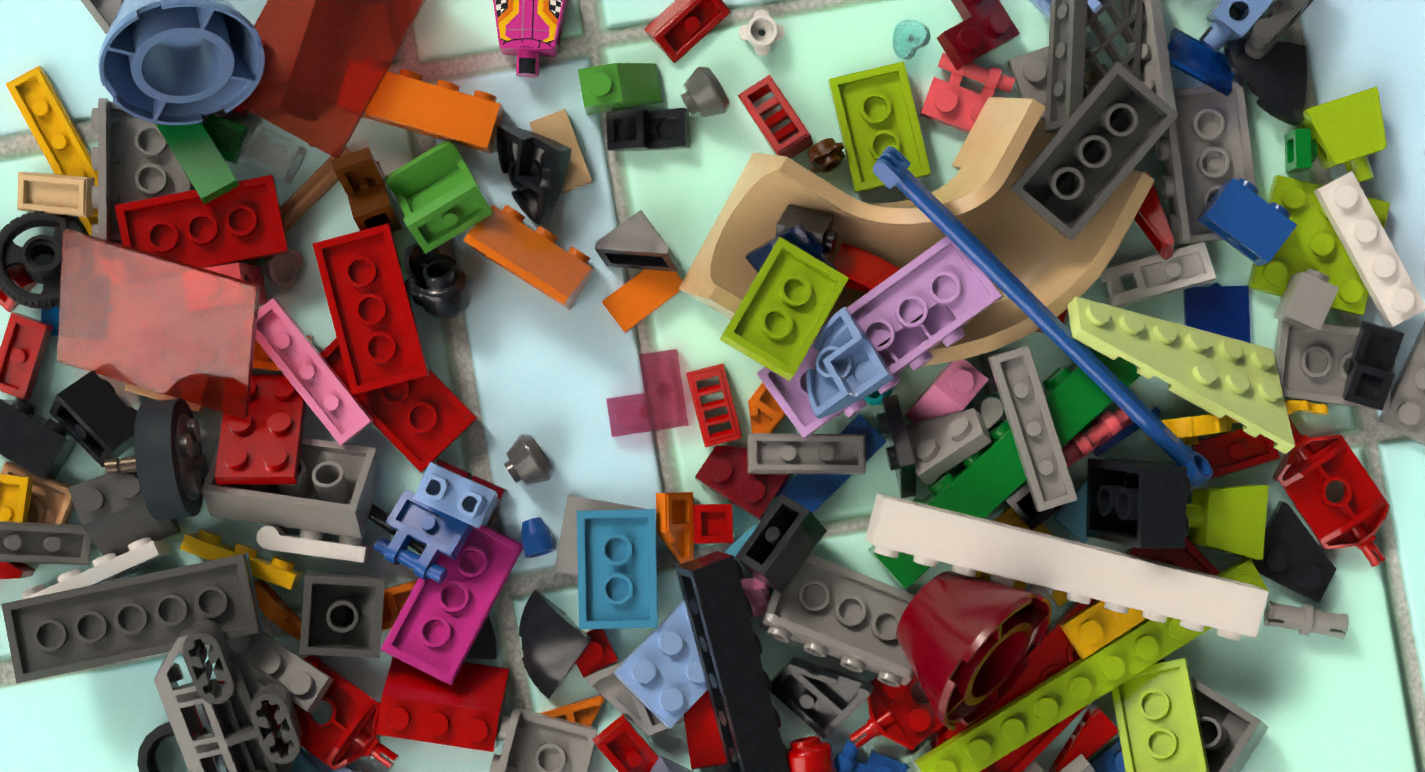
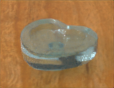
(909, 37)

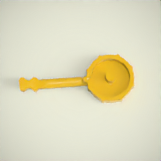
(1192, 426)

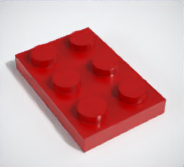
(266, 442)

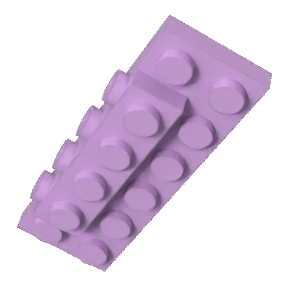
(904, 321)

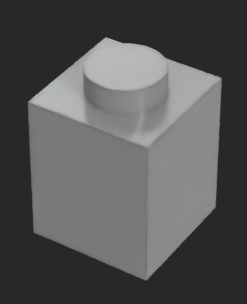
(1306, 301)

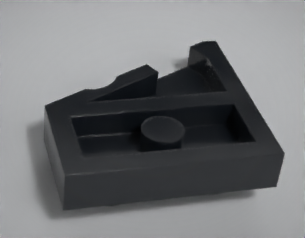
(900, 452)
(1294, 556)
(819, 694)

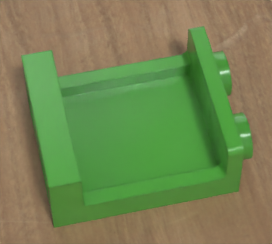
(438, 195)

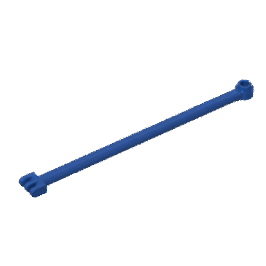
(893, 170)

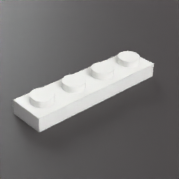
(1370, 249)
(107, 567)

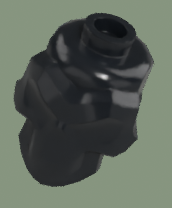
(436, 282)

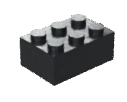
(1142, 512)

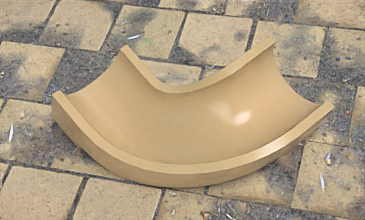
(989, 162)

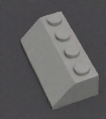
(329, 496)

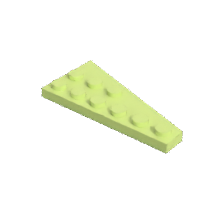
(1199, 365)

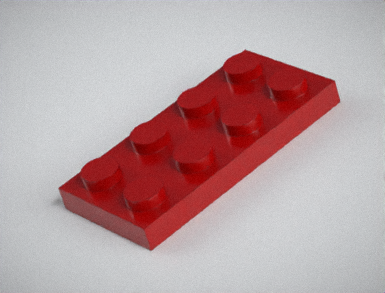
(227, 230)
(371, 309)
(415, 415)

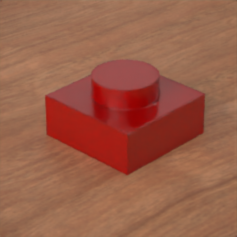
(713, 523)
(598, 653)

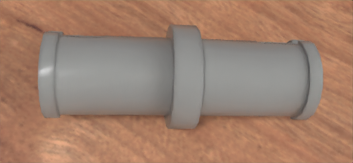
(1306, 619)

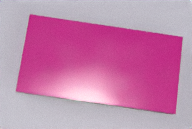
(446, 618)

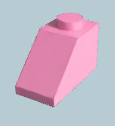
(948, 392)

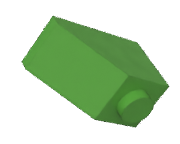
(619, 86)

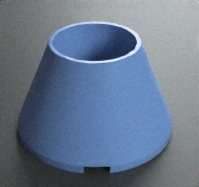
(180, 59)

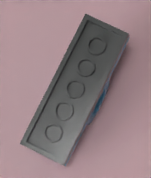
(128, 617)

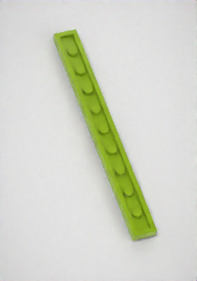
(1068, 690)

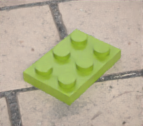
(875, 113)
(784, 309)
(1160, 720)

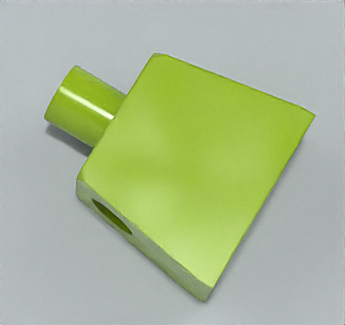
(1348, 131)
(1229, 519)

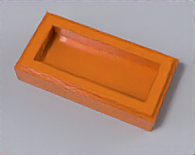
(642, 296)

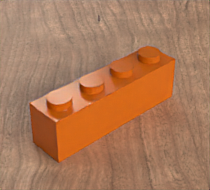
(436, 110)

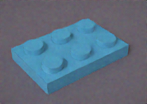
(617, 569)

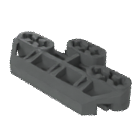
(235, 709)

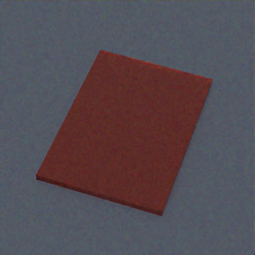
(326, 64)
(157, 323)

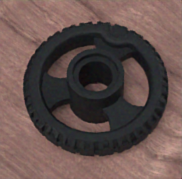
(41, 244)

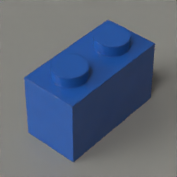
(1247, 221)

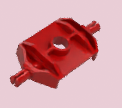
(1344, 524)
(897, 716)
(351, 728)

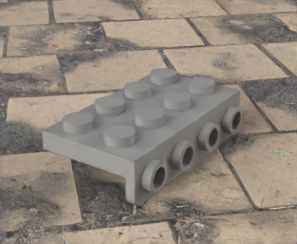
(1201, 153)
(130, 164)
(843, 617)
(543, 744)

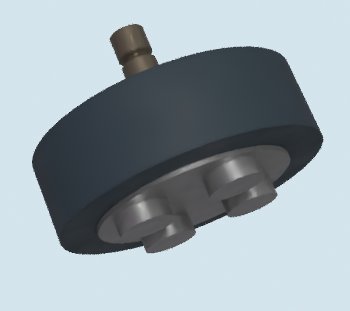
(166, 459)

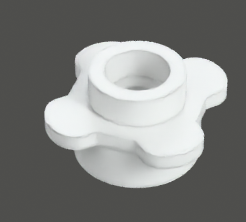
(761, 44)

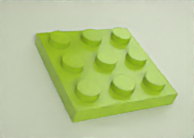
(1312, 247)

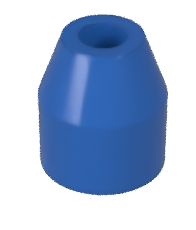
(536, 538)

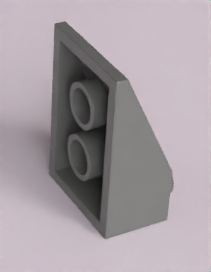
(1227, 730)

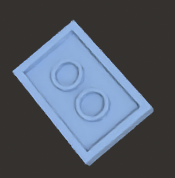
(666, 669)

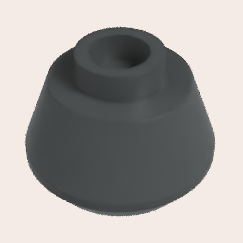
(704, 93)
(528, 461)

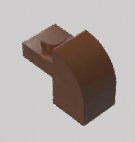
(367, 190)

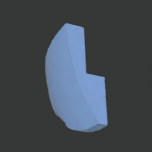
(845, 366)

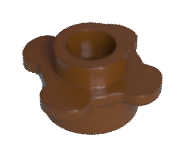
(825, 156)

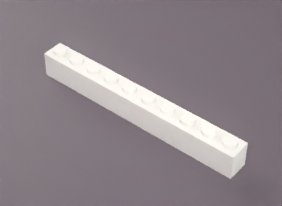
(1066, 566)

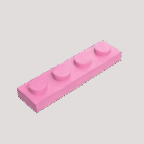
(310, 373)

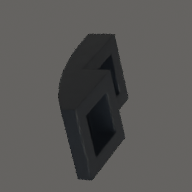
(648, 129)
(1371, 365)

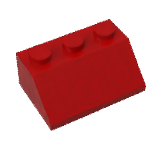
(434, 712)

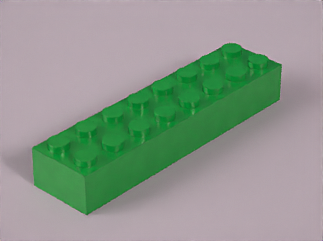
(996, 469)

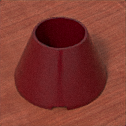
(970, 642)

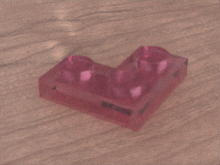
(659, 406)

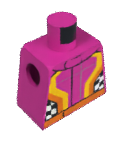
(529, 31)

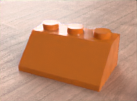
(531, 255)

